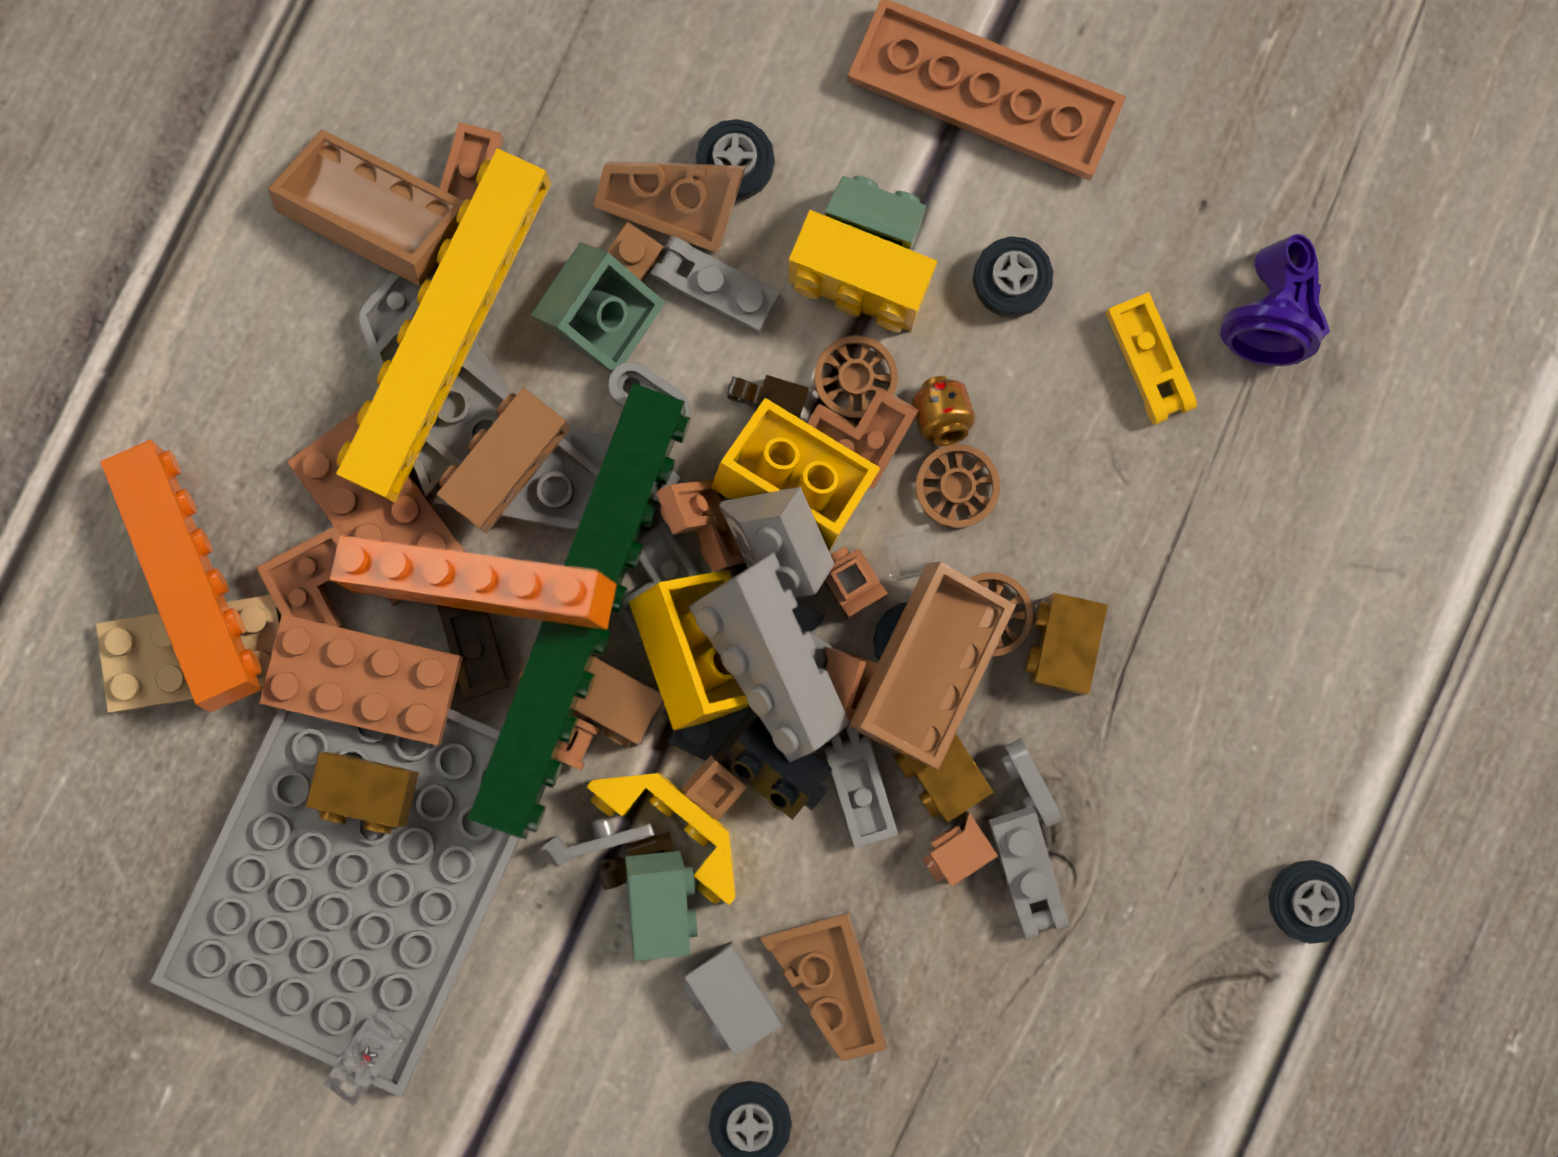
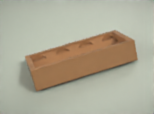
(367, 206)
(932, 664)

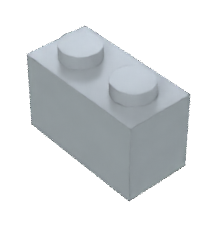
(732, 999)

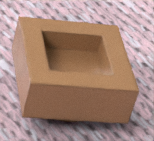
(636, 251)
(714, 787)

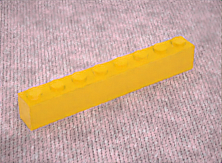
(444, 325)

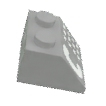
(784, 526)

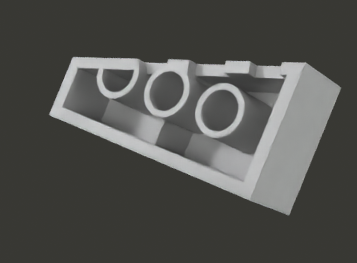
(771, 658)

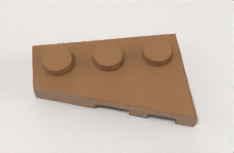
(673, 198)
(831, 977)

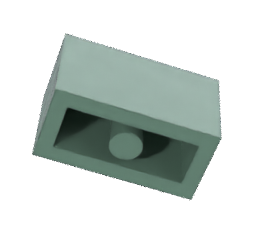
(658, 905)

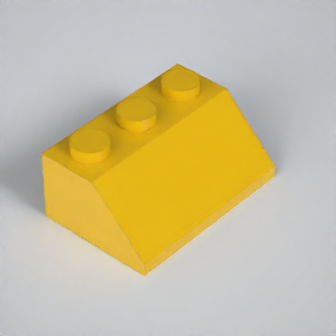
(787, 453)
(682, 657)

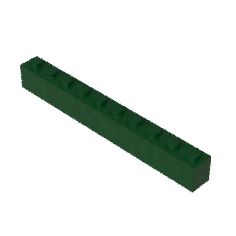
(563, 653)

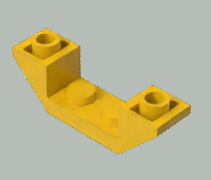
(717, 871)

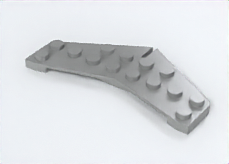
(563, 482)

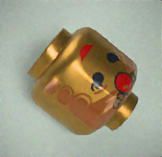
(943, 411)

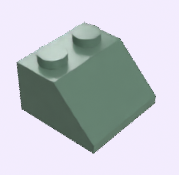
(876, 211)
(598, 307)

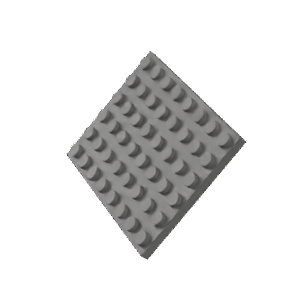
(326, 922)

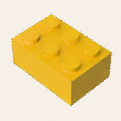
(860, 272)

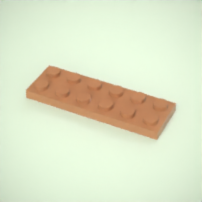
(986, 88)

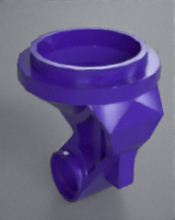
(1288, 320)

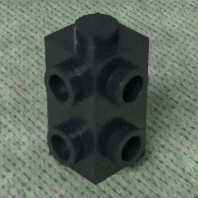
(766, 769)

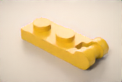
(1151, 357)

